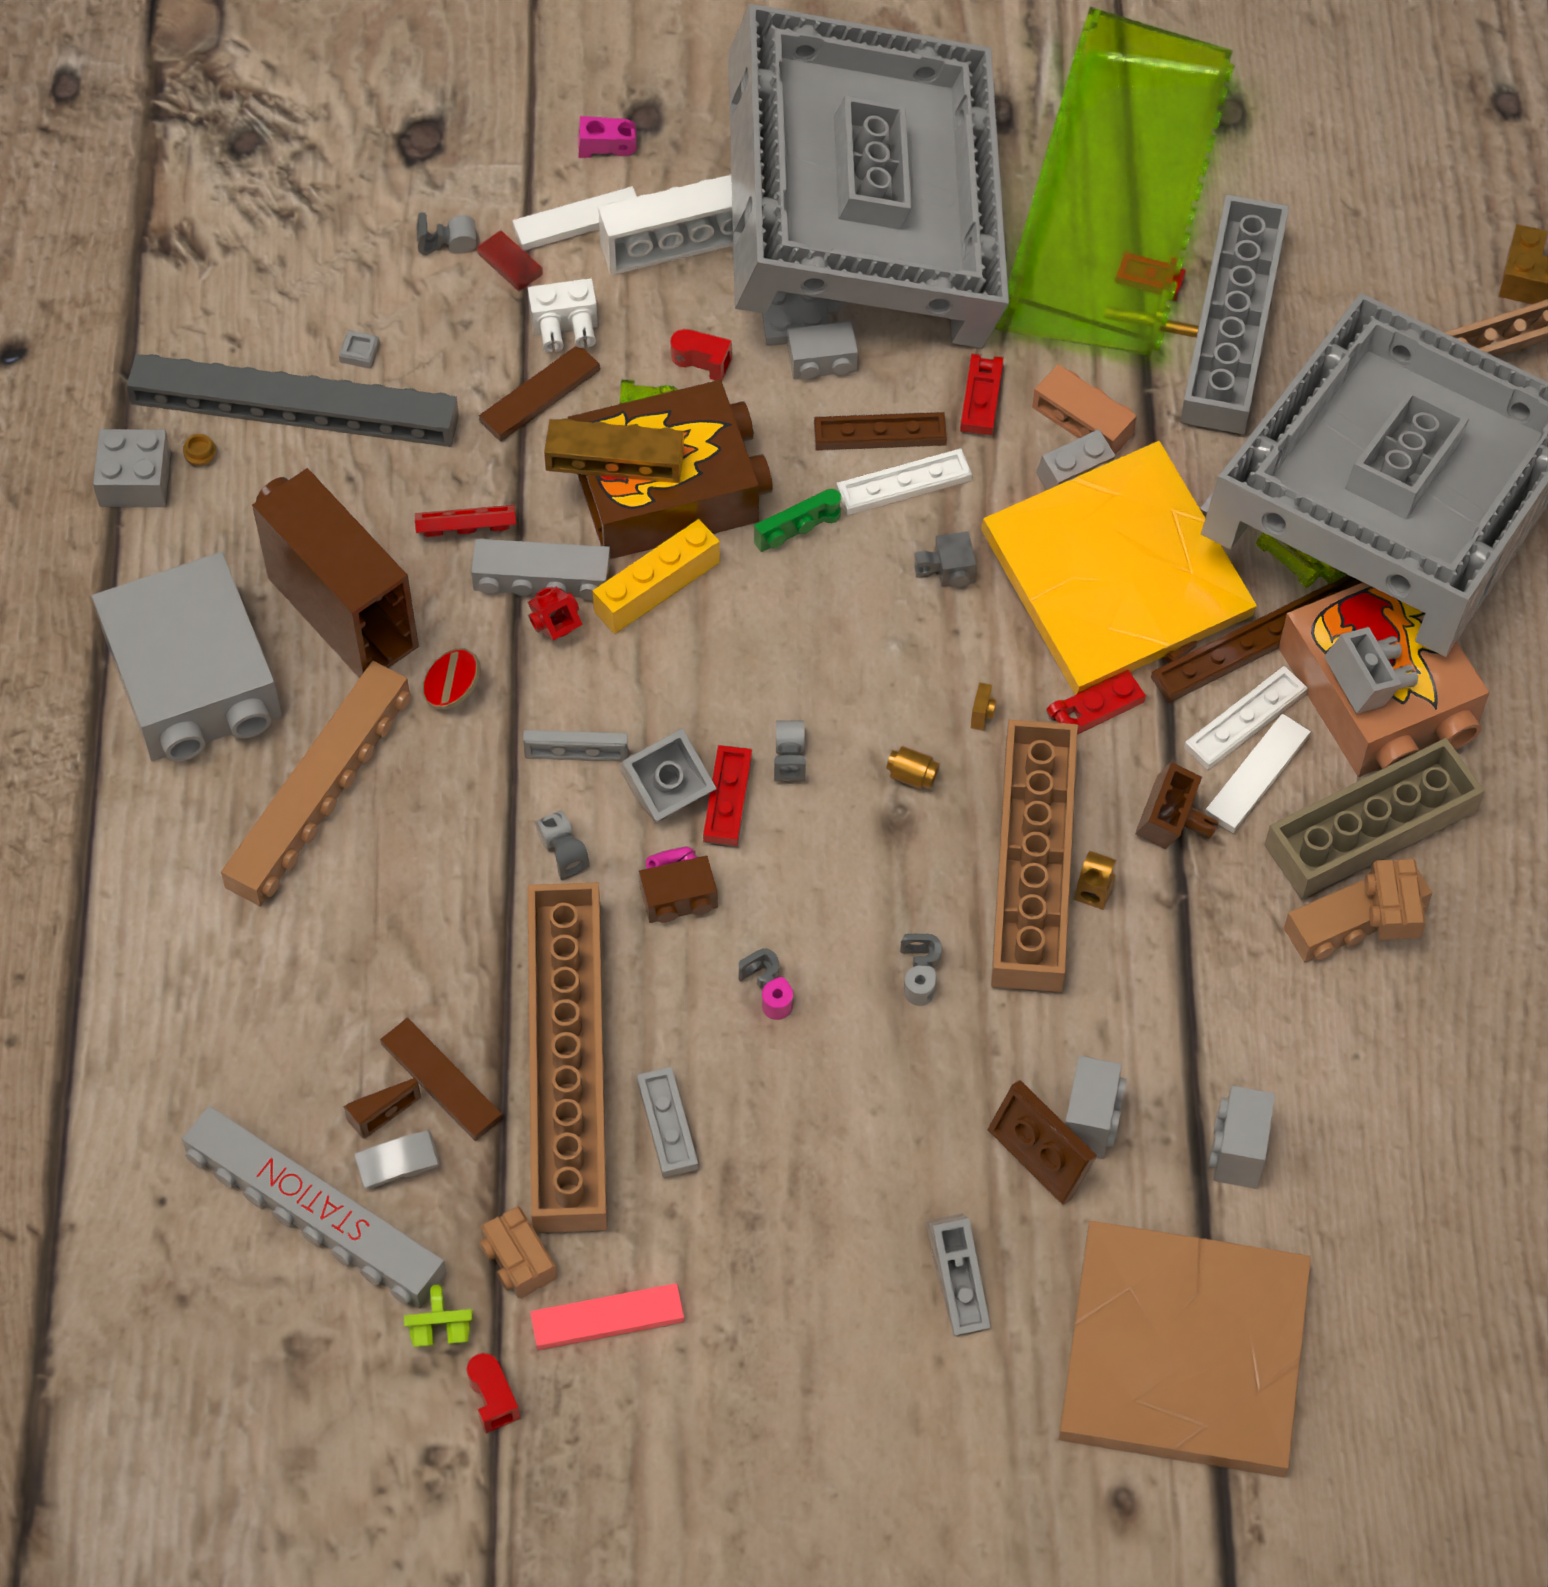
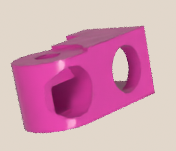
(606, 136)

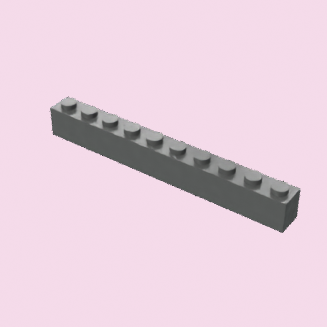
(293, 400)

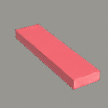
(607, 1316)

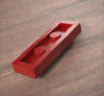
(465, 520)
(728, 800)

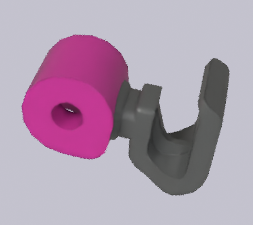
(776, 992)

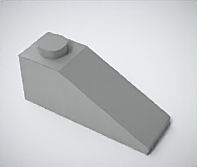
(958, 1273)

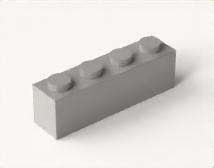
(532, 566)

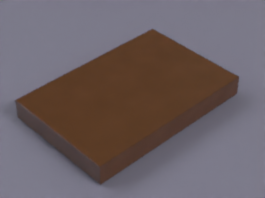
(1041, 1142)

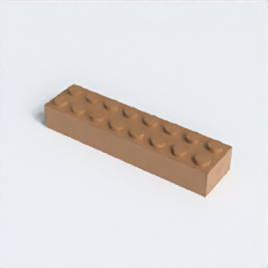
(1034, 856)

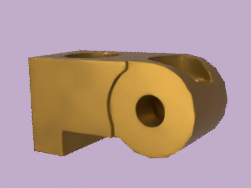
(1096, 877)

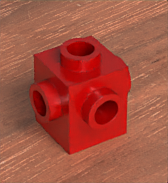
(554, 612)

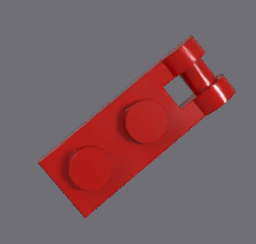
(981, 395)
(1099, 702)

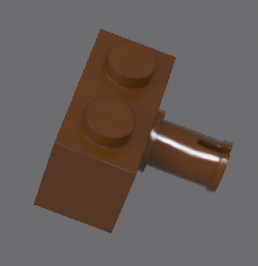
(1171, 808)

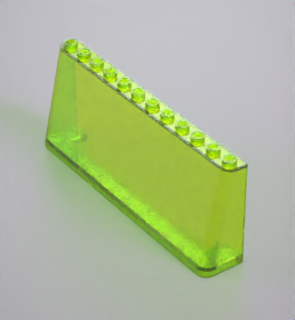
(1117, 187)

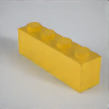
(656, 576)

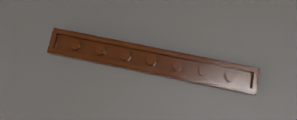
(1235, 647)

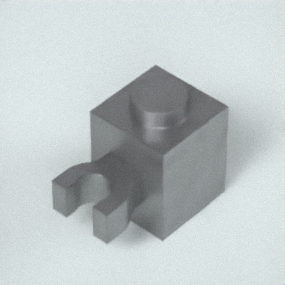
(951, 559)

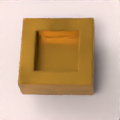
(983, 706)

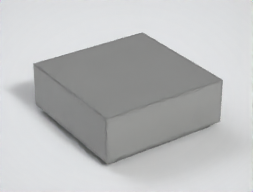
(359, 349)

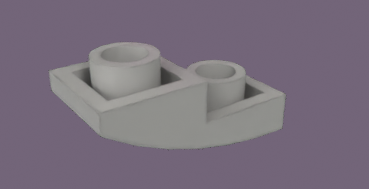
(397, 1159)

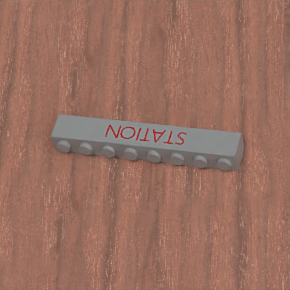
(313, 1207)

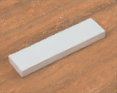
(565, 220)
(904, 481)
(1245, 718)
(1258, 773)

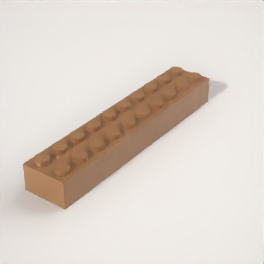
(566, 1059)

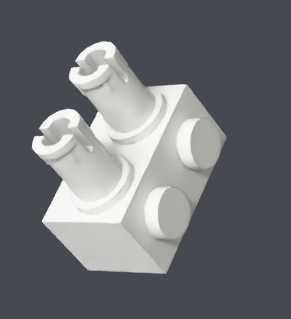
(563, 309)

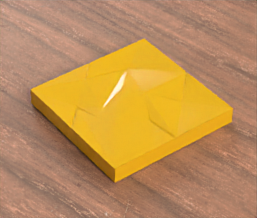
(1117, 567)

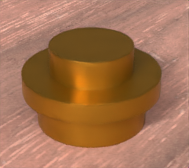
(199, 449)

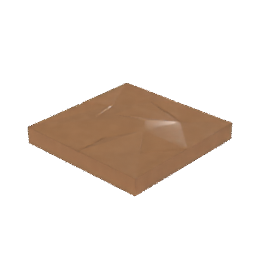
(1186, 1349)

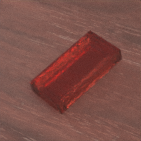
(509, 260)

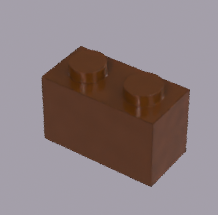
(678, 889)

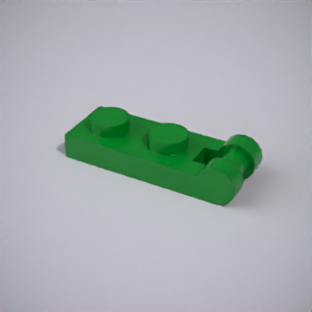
(798, 519)

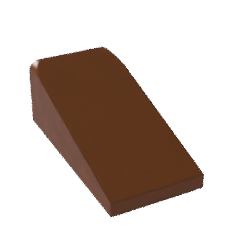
(377, 1109)

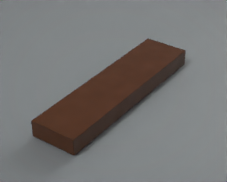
(539, 392)
(880, 431)
(441, 1079)

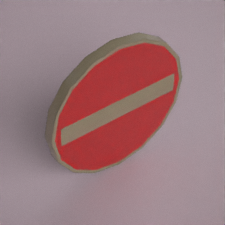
(451, 678)

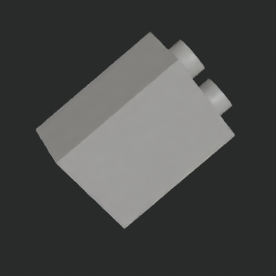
(188, 658)

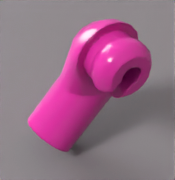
(670, 856)

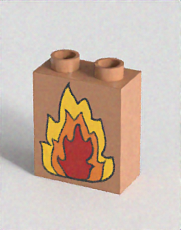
(1440, 706)

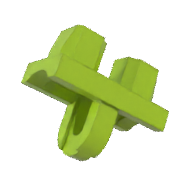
(421, 1324)

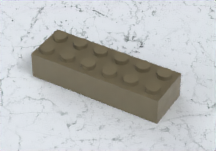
(1374, 818)

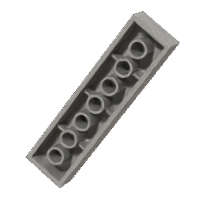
(1234, 314)

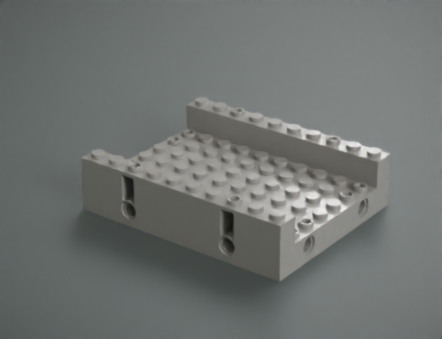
(865, 170)
(1397, 465)

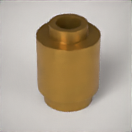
(912, 767)

